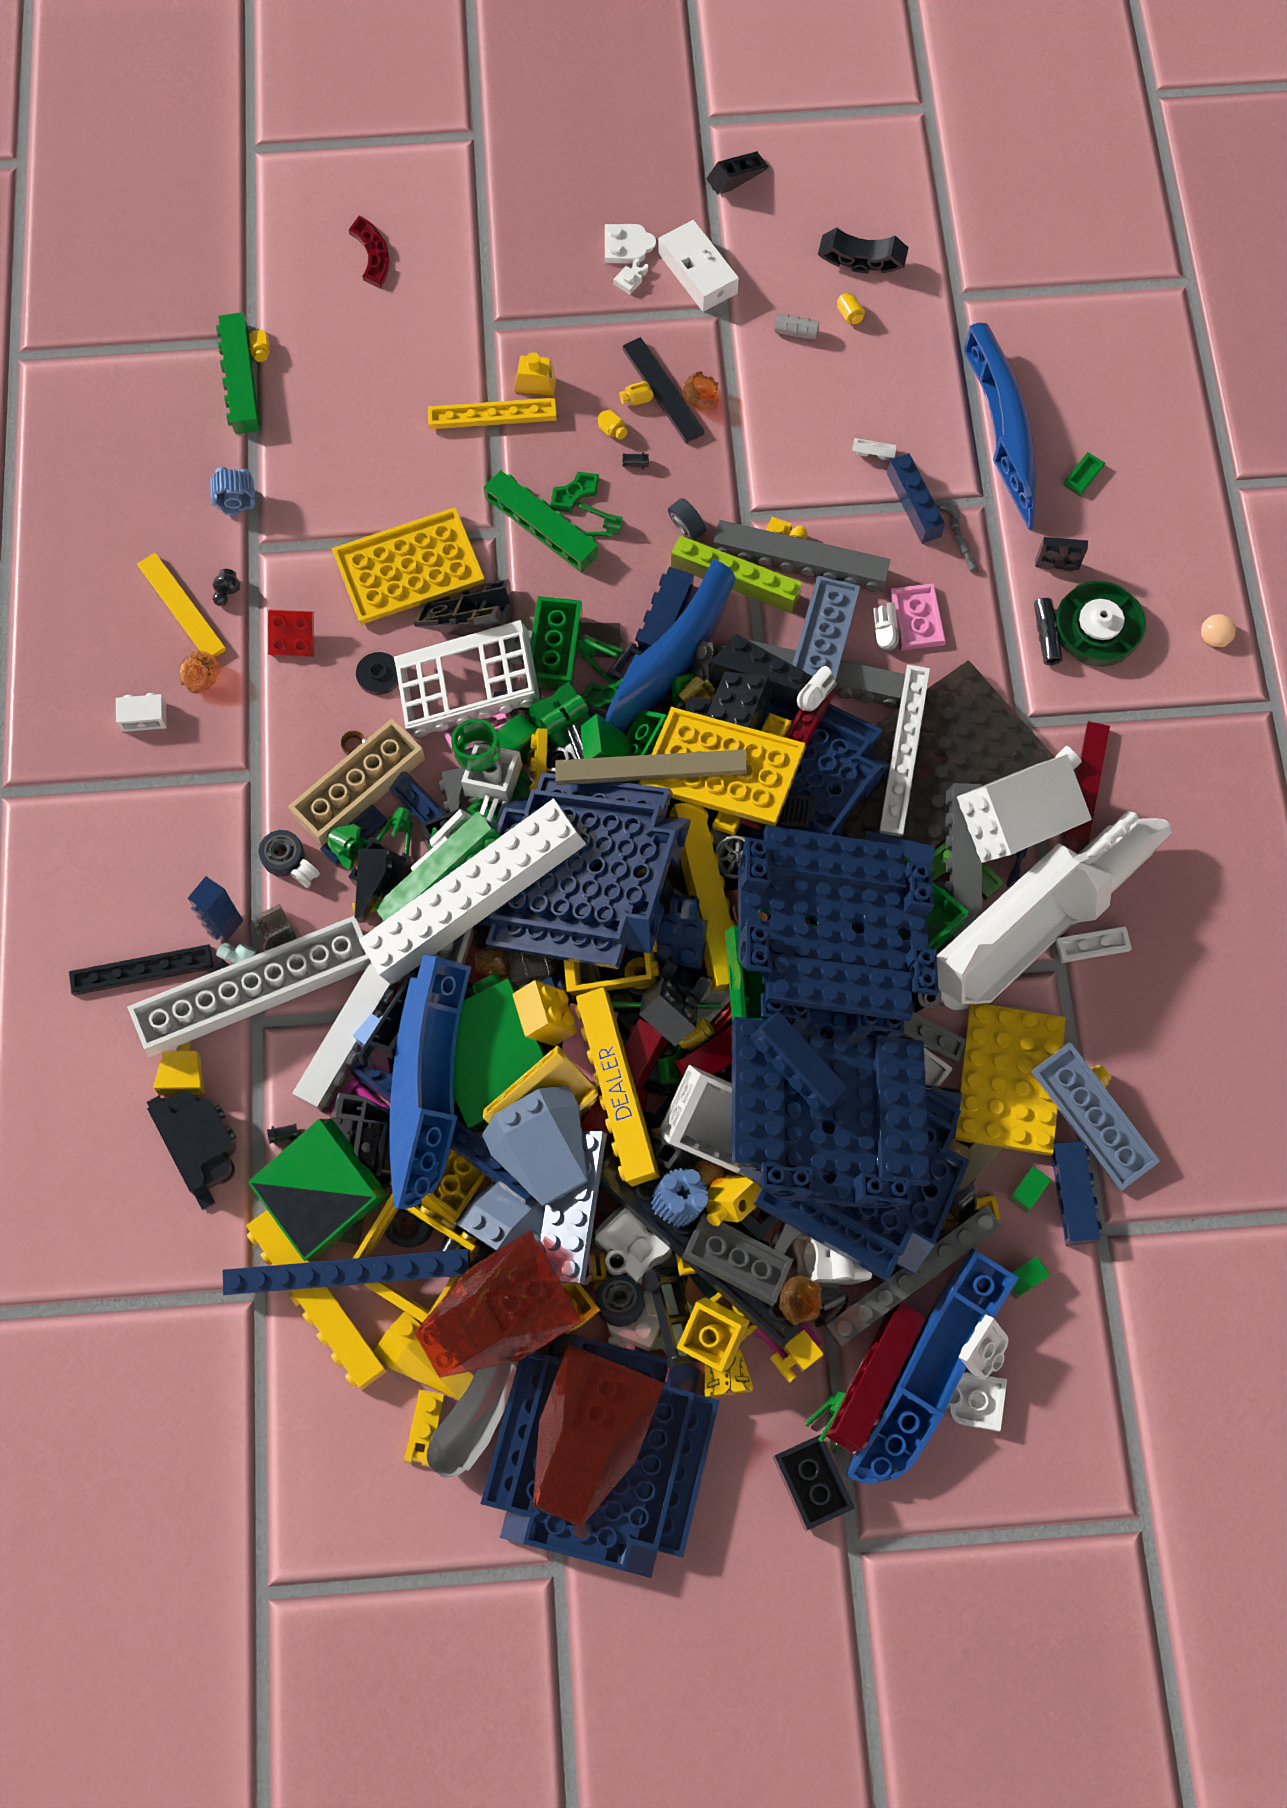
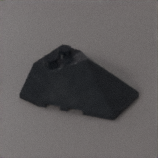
(469, 612)
(368, 1131)

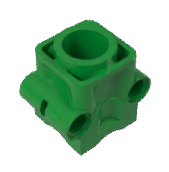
(558, 714)

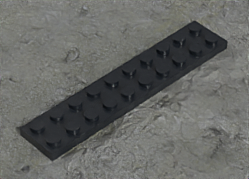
(638, 1201)

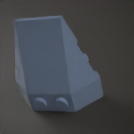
(541, 1143)
(500, 1217)

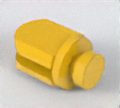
(259, 345)
(636, 394)
(612, 424)
(598, 1280)

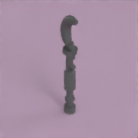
(954, 525)

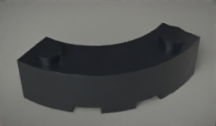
(863, 254)

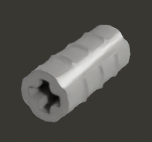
(796, 326)

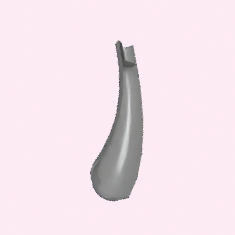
(453, 1443)

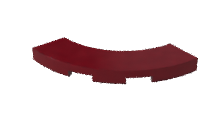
(376, 248)

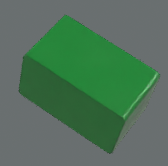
(1030, 1189)
(1029, 1276)

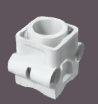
(628, 1241)
(825, 1265)

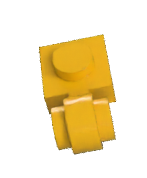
(783, 527)

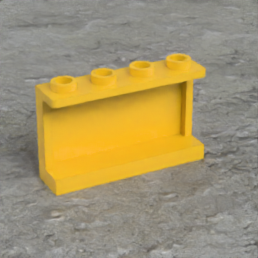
(551, 1071)

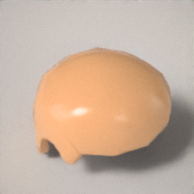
(1218, 630)

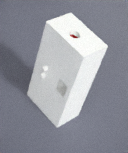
(698, 265)

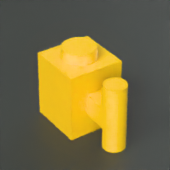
(800, 1352)

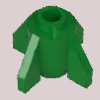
(345, 843)

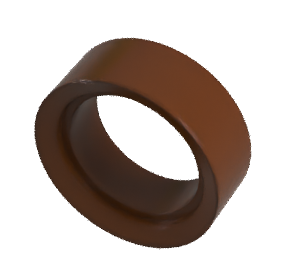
(351, 734)

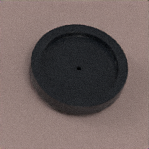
(377, 673)

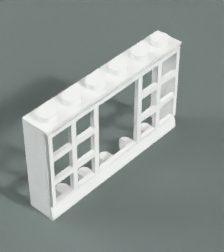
(481, 709)

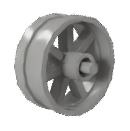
(733, 856)

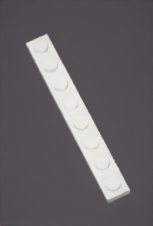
(904, 751)

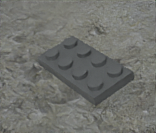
(738, 1259)

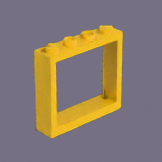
(574, 985)
(375, 1234)

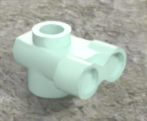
(234, 955)

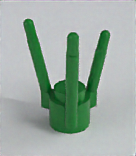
(611, 522)
(591, 646)
(400, 822)
(834, 1403)

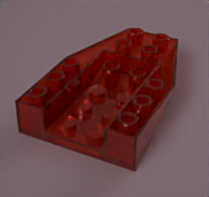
(499, 1311)
(590, 1433)

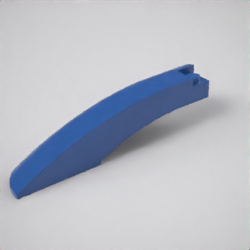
(1010, 418)
(651, 673)
(423, 1080)
(932, 1370)

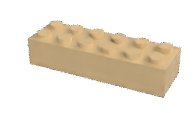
(356, 781)

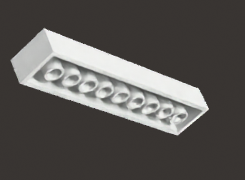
(472, 892)
(249, 987)

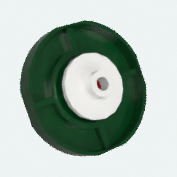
(1100, 623)

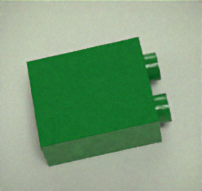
(490, 1048)

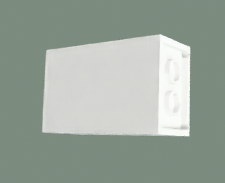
(1024, 808)
(701, 1118)

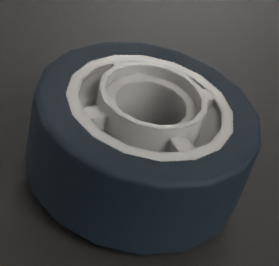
(687, 519)

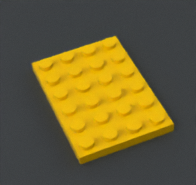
(408, 565)
(752, 796)
(999, 1094)

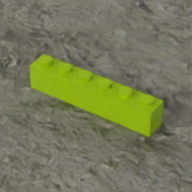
(750, 578)

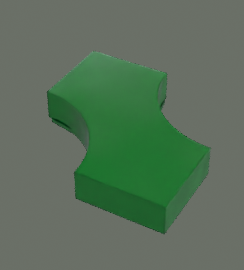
(567, 496)
(600, 695)
(668, 1072)

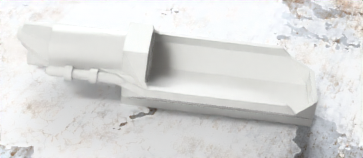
(1042, 906)

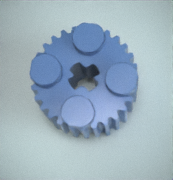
(232, 490)
(680, 1197)

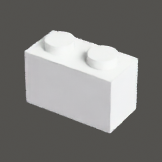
(141, 712)

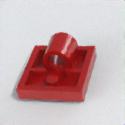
(291, 633)

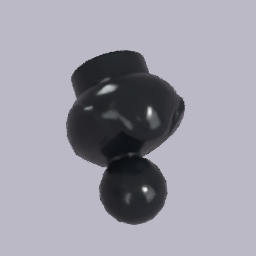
(224, 584)

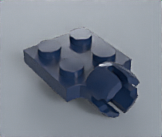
(682, 933)

